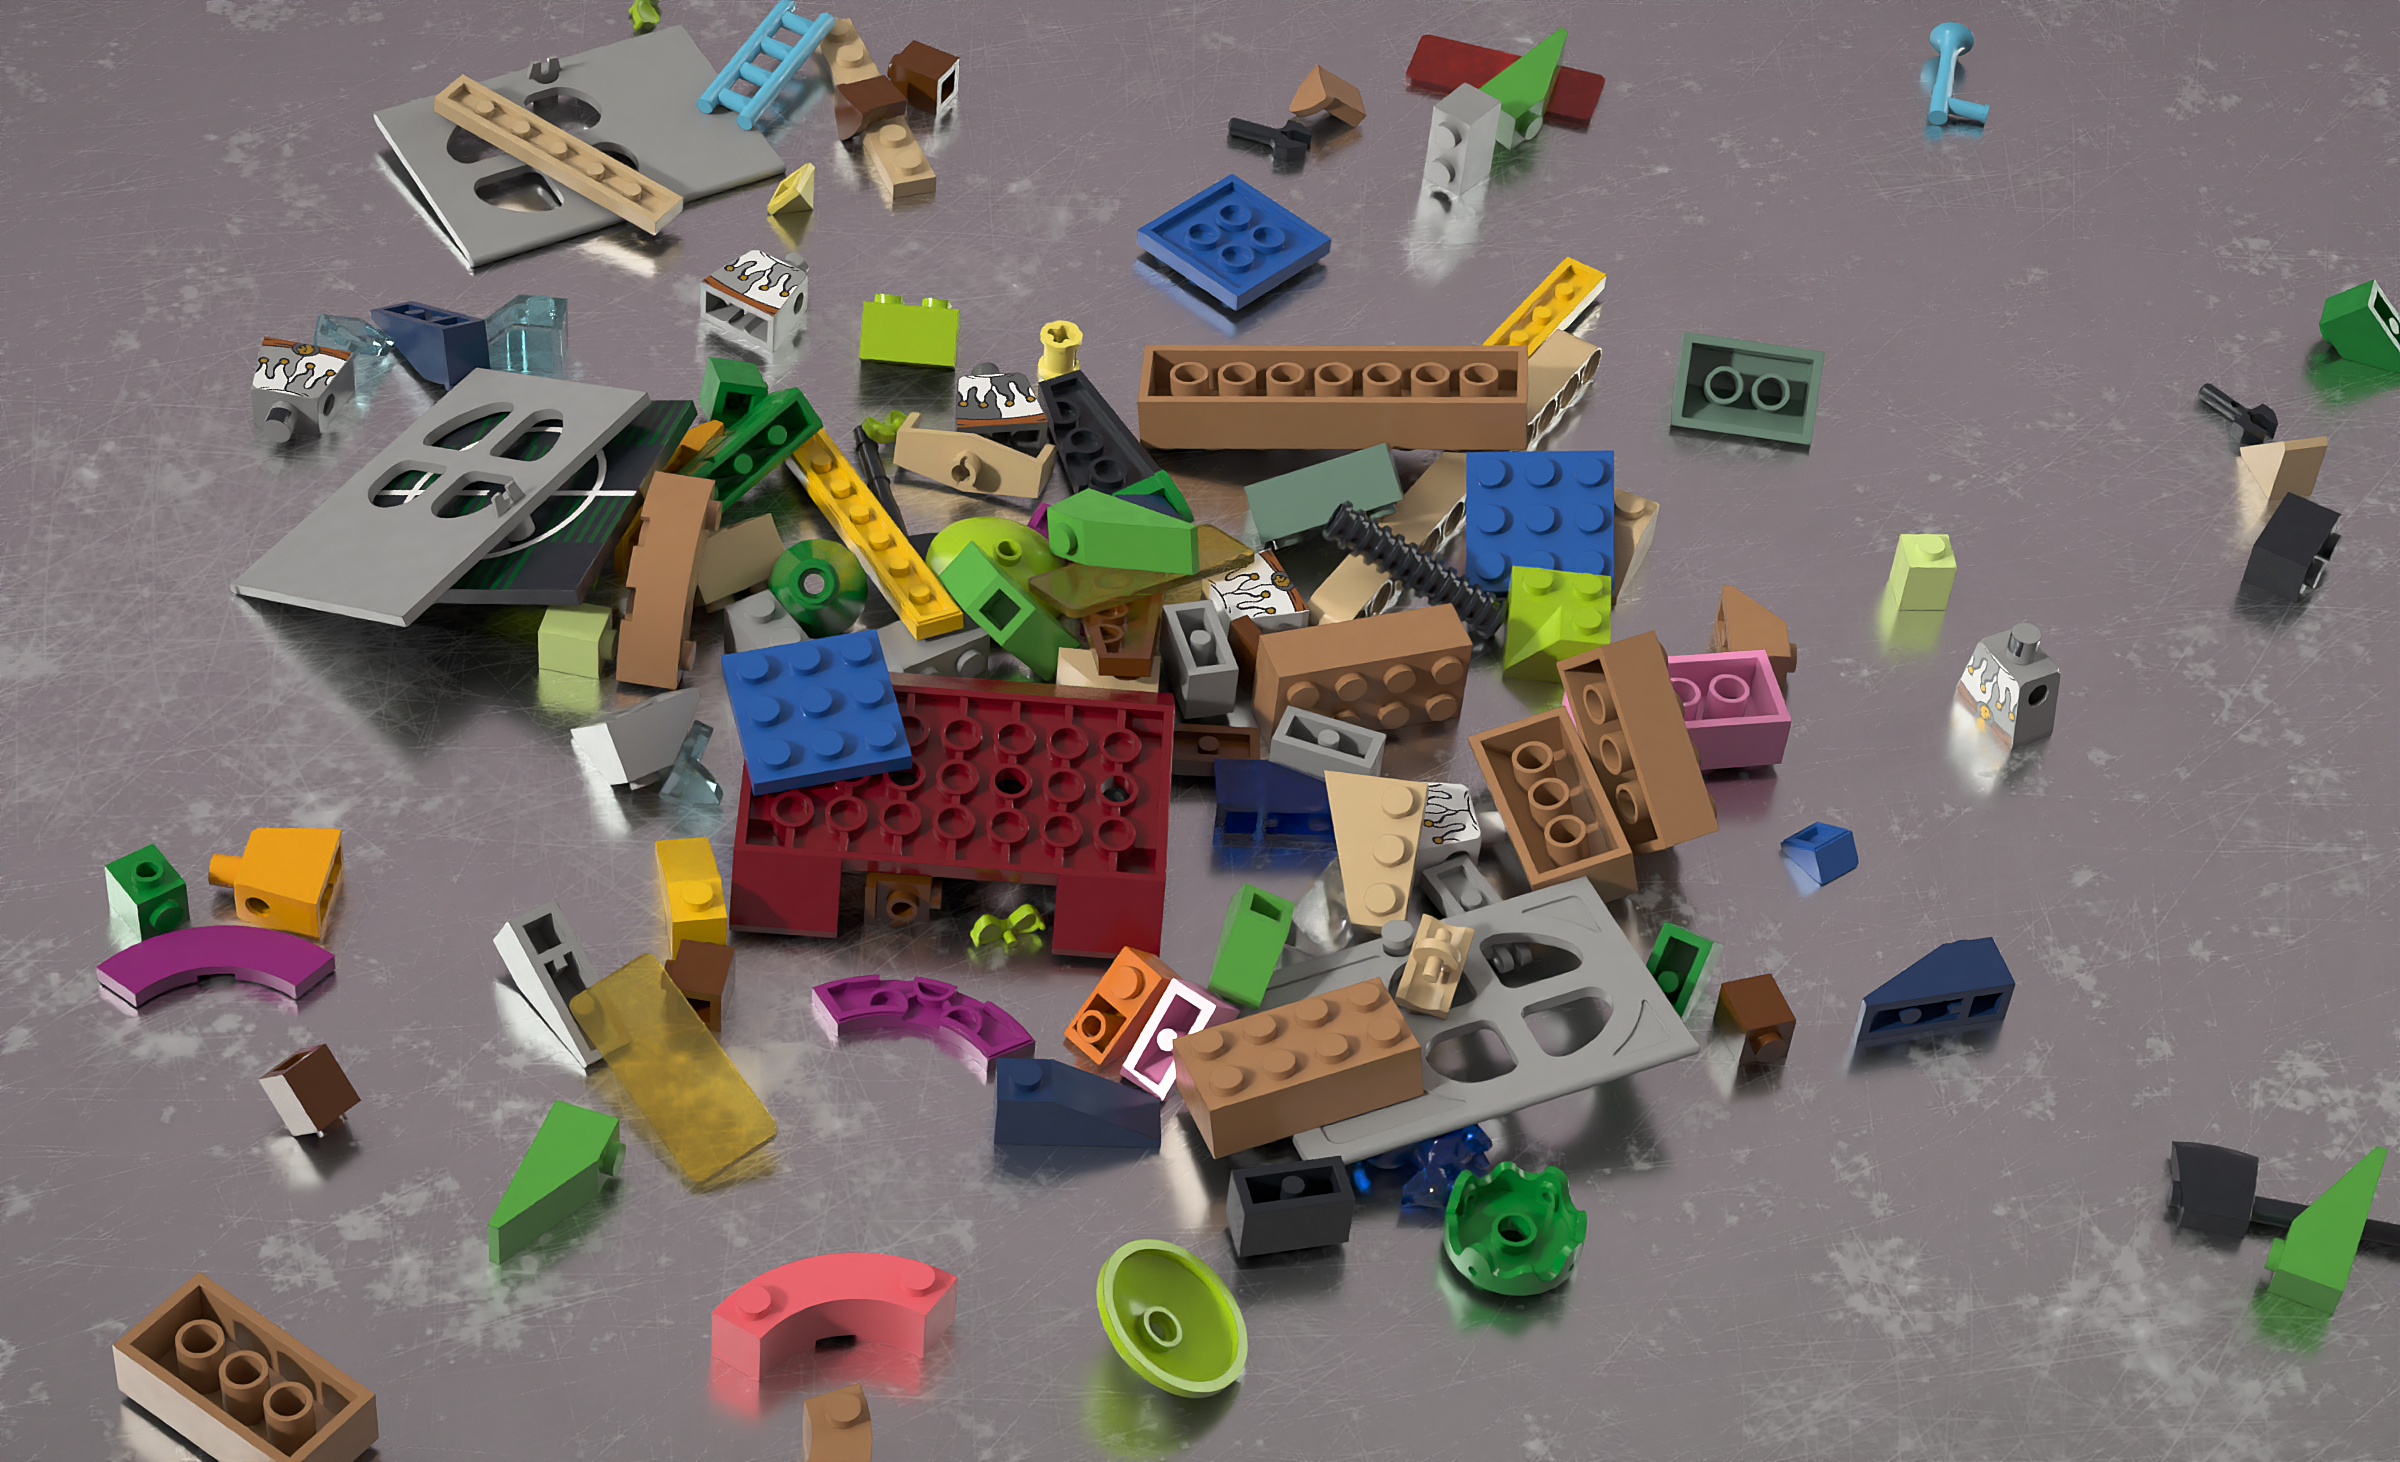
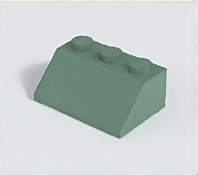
(1746, 388)
(1310, 495)

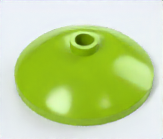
(1009, 543)
(1171, 1318)

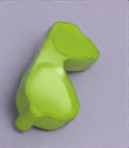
(644, 14)
(884, 432)
(1021, 921)

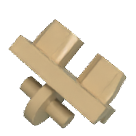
(1434, 968)

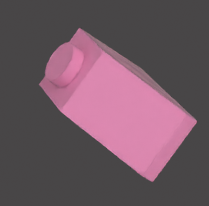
(1181, 1011)

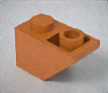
(1120, 1005)

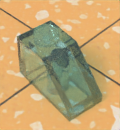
(529, 334)

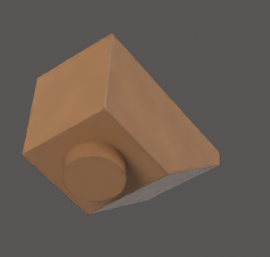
(1748, 626)

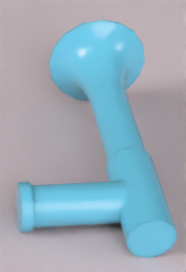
(1951, 41)

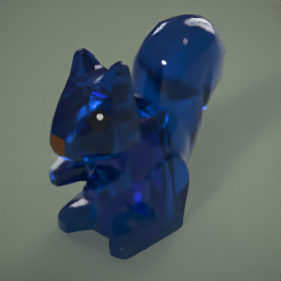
(1437, 1163)

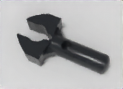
(1288, 142)
(2248, 425)

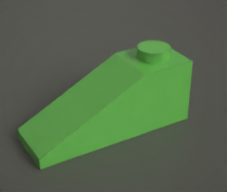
(1526, 90)
(1121, 535)
(557, 1176)
(2324, 1238)

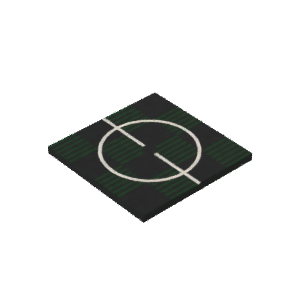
(574, 525)

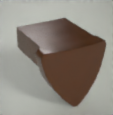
(866, 103)
(1243, 641)

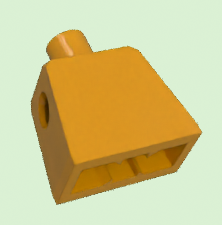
(284, 878)

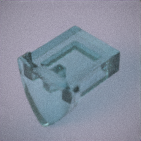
(351, 335)
(689, 780)

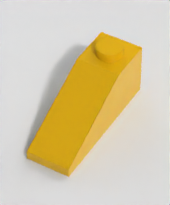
(691, 892)

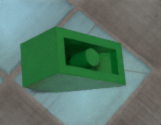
(2363, 326)
(1683, 965)

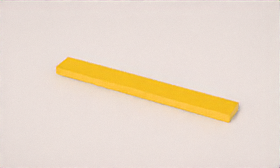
(874, 538)

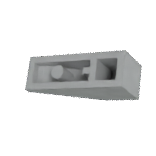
(550, 971)

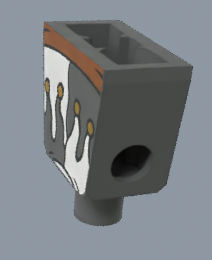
(1001, 409)

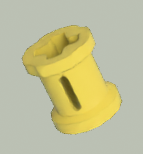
(1060, 349)

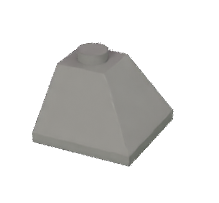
(639, 738)

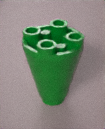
(843, 592)

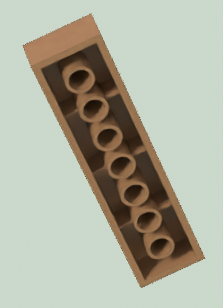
(1334, 397)

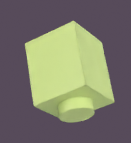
(1923, 572)
(577, 639)

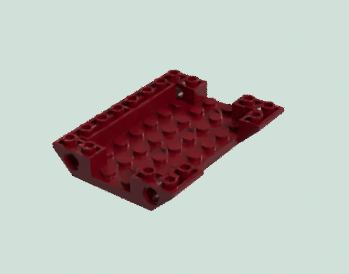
(957, 824)

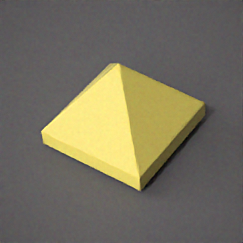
(794, 192)

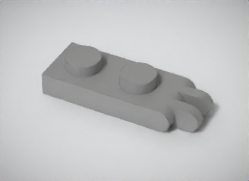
(1459, 888)

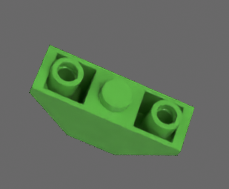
(1006, 610)
(1250, 945)

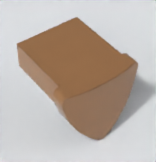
(1328, 92)

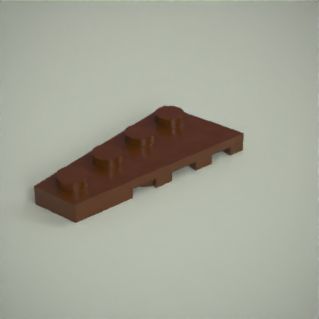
(1125, 637)

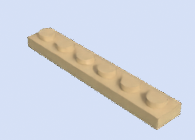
(889, 140)
(558, 154)

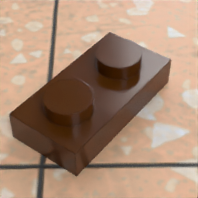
(1198, 745)

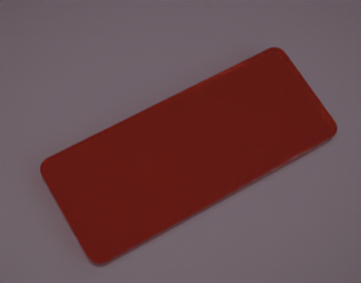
(1447, 64)

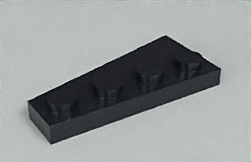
(1091, 437)

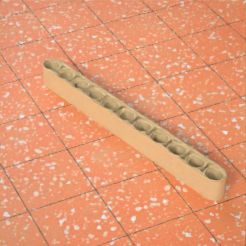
(1438, 498)

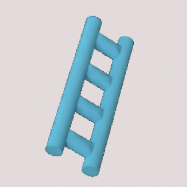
(770, 82)

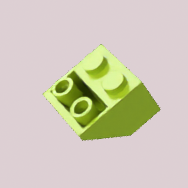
(909, 333)

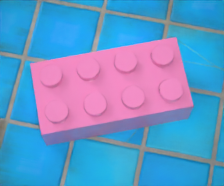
(1729, 707)

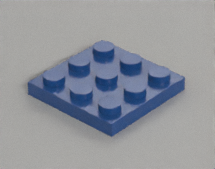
(1233, 241)
(1538, 514)
(815, 712)

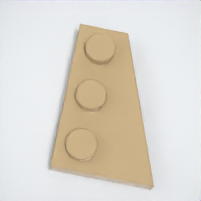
(1377, 844)

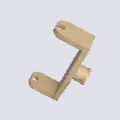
(971, 461)

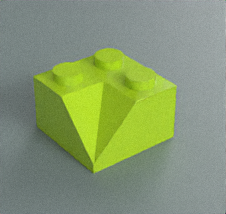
(1552, 620)

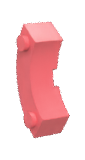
(833, 1295)

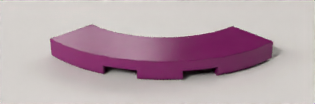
(221, 949)
(925, 1007)

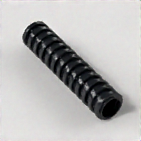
(1415, 569)

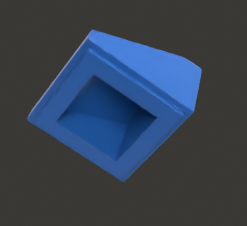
(1822, 851)

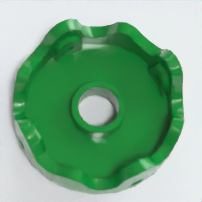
(1518, 1201)

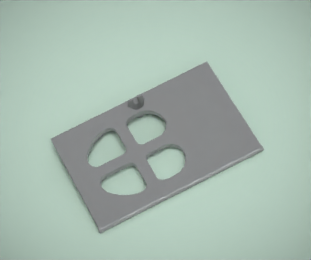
(647, 112)
(403, 557)
(1567, 915)

